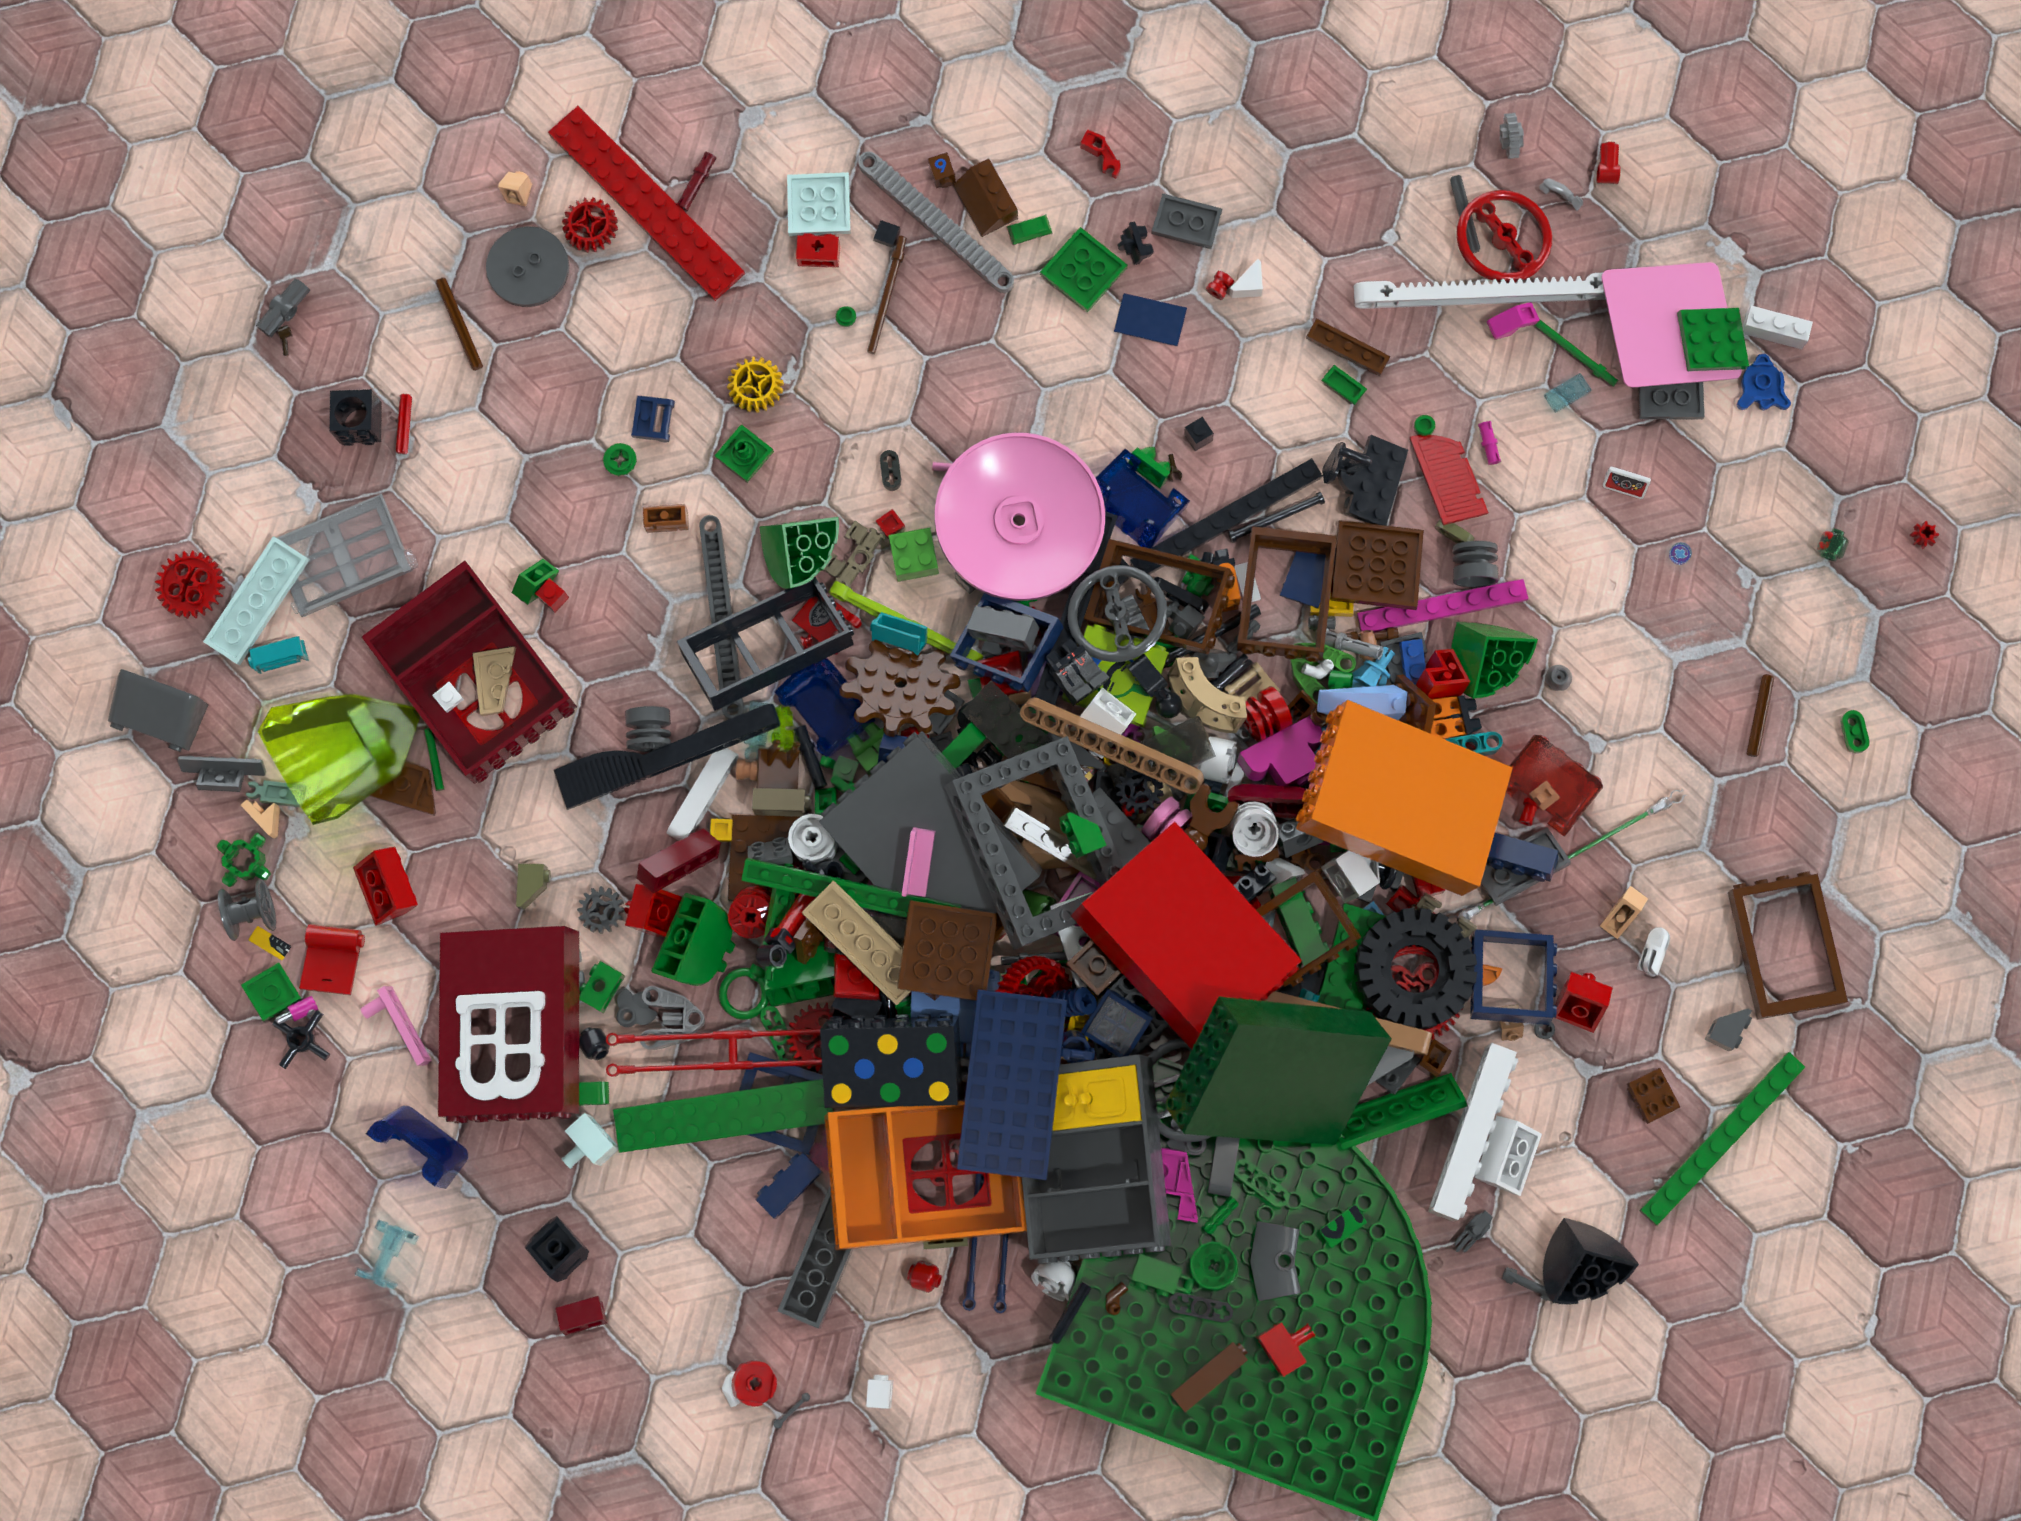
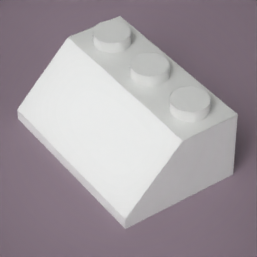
(1509, 1155)

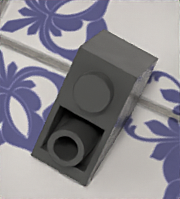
(1726, 1030)

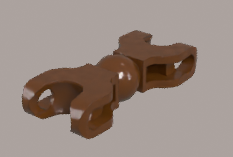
(1205, 820)

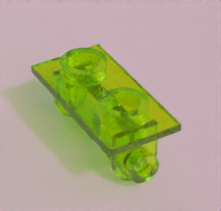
(780, 733)

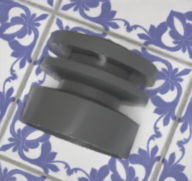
(1475, 564)
(647, 725)

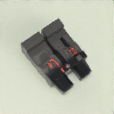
(1076, 672)

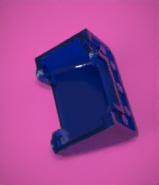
(818, 700)
(443, 1152)

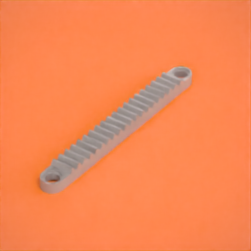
(936, 222)

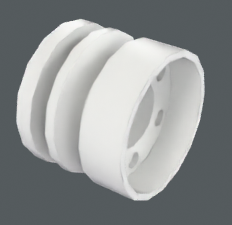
(1255, 840)

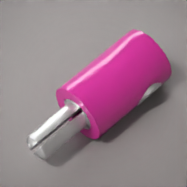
(299, 1010)

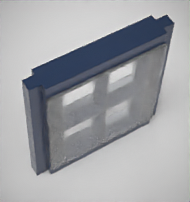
(1117, 1024)

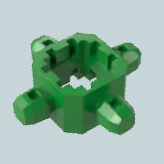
(232, 850)

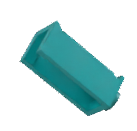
(899, 632)
(277, 654)

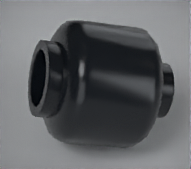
(593, 1043)

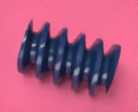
(1079, 1001)

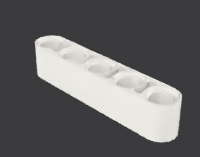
(702, 794)

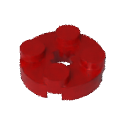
(761, 1393)

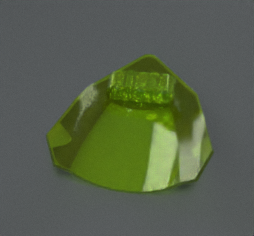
(338, 749)

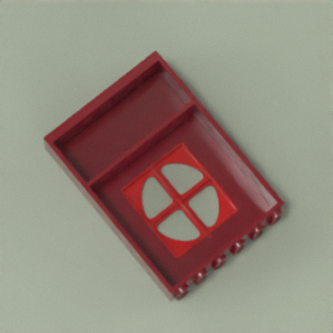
(434, 644)

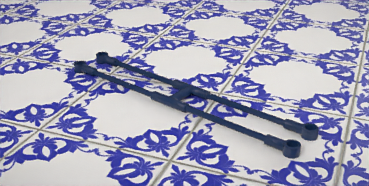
(1001, 1288)

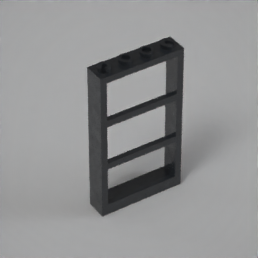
(751, 616)

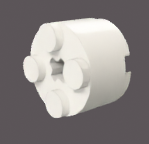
(1224, 761)

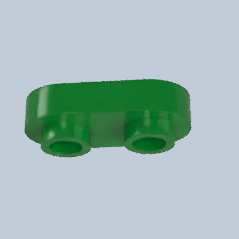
(1855, 732)

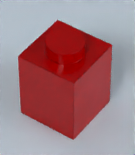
(552, 595)

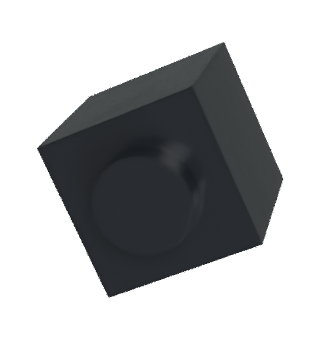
(1198, 433)

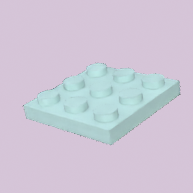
(818, 204)

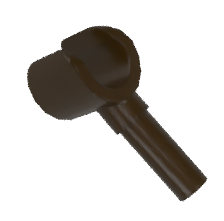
(285, 332)
(1173, 468)

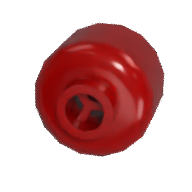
(924, 1276)

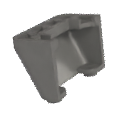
(156, 710)

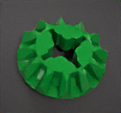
(613, 453)

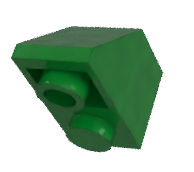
(1082, 834)

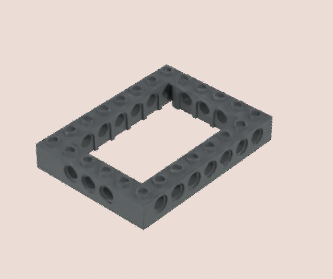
(990, 855)

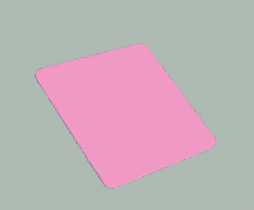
(1646, 322)

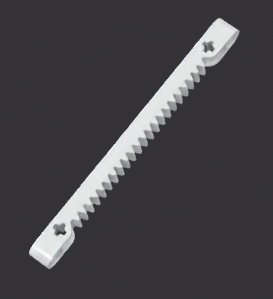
(1371, 294)

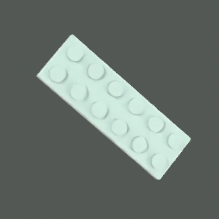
(256, 600)

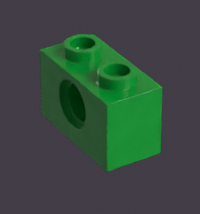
(612, 980)

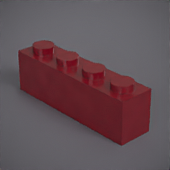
(678, 860)

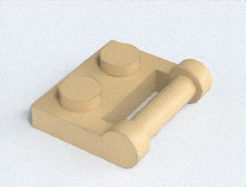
(1263, 683)

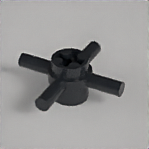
(308, 1044)

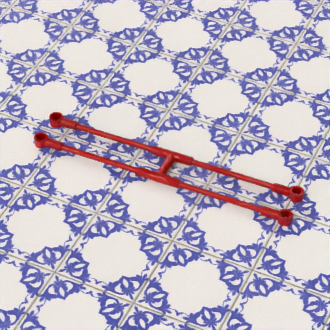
(732, 1064)

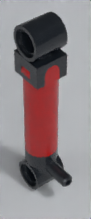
(781, 939)

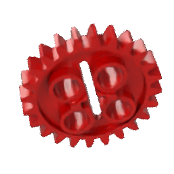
(172, 579)
(808, 1020)

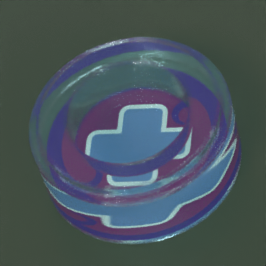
(1680, 553)

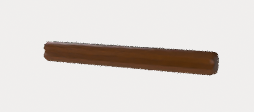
(459, 324)

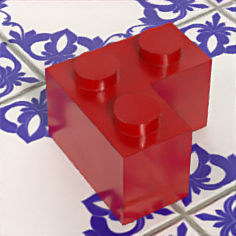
(1443, 676)

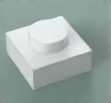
(448, 697)

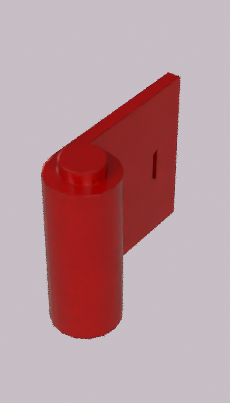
(331, 956)

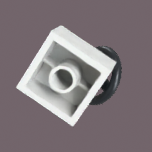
(1356, 874)

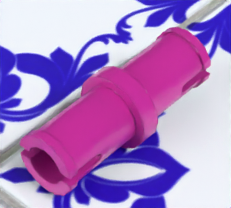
(1489, 443)

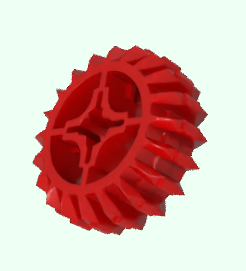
(606, 223)

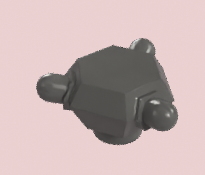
(1214, 662)

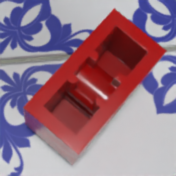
(826, 256)

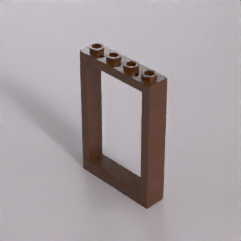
(1295, 542)
(1113, 556)
(1795, 1005)

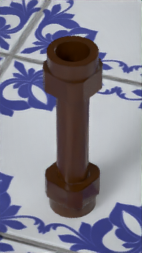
(1390, 633)

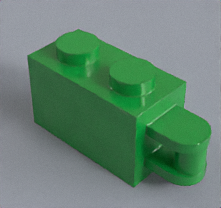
(1160, 1276)

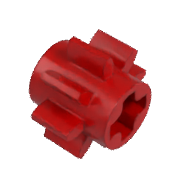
(1928, 531)

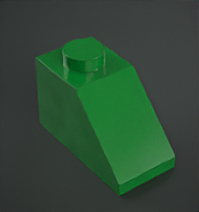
(532, 580)

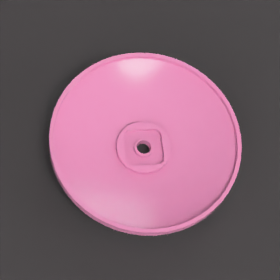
(1027, 479)

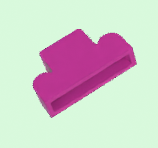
(1284, 755)

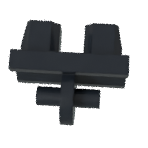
(1133, 244)
(1255, 882)

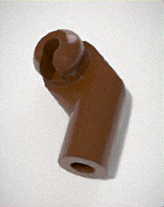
(1113, 1298)

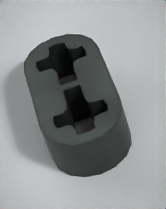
(895, 470)

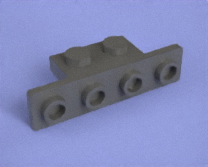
(221, 773)

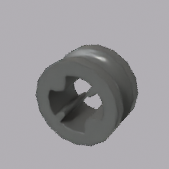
(1548, 1034)

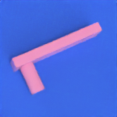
(390, 1000)

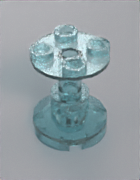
(389, 1246)

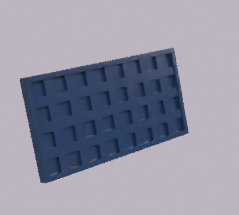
(1012, 1084)

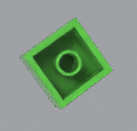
(913, 554)

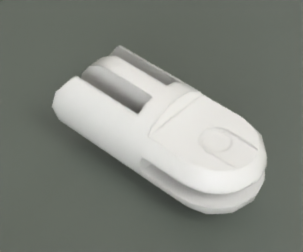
(1654, 951)

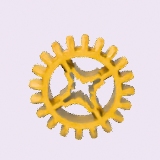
(748, 388)

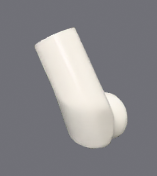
(1318, 671)
(728, 1392)

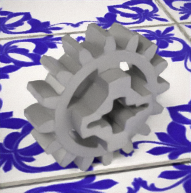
(1511, 135)

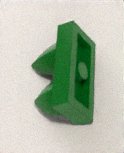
(1154, 472)

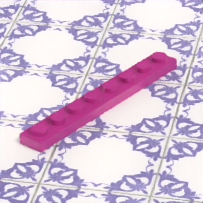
(1445, 606)

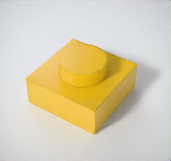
(722, 829)

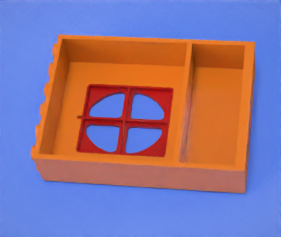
(874, 1178)

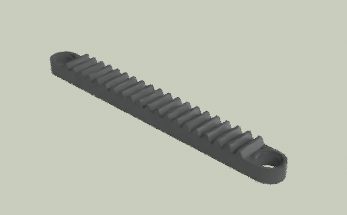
(720, 605)

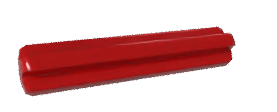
(403, 424)

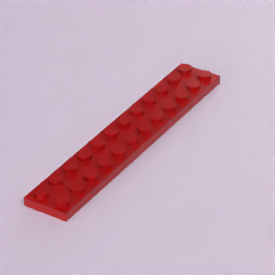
(646, 203)

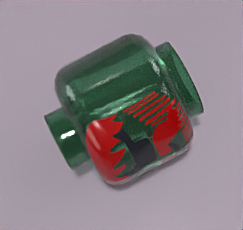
(1833, 544)

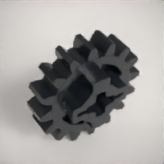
(1134, 797)

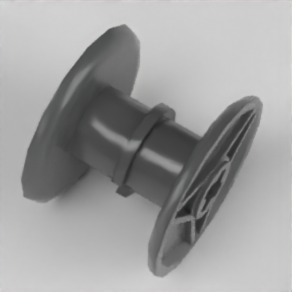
(247, 909)

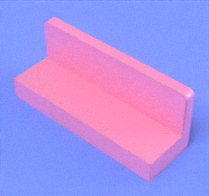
(918, 862)

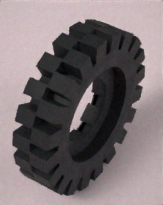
(1453, 958)

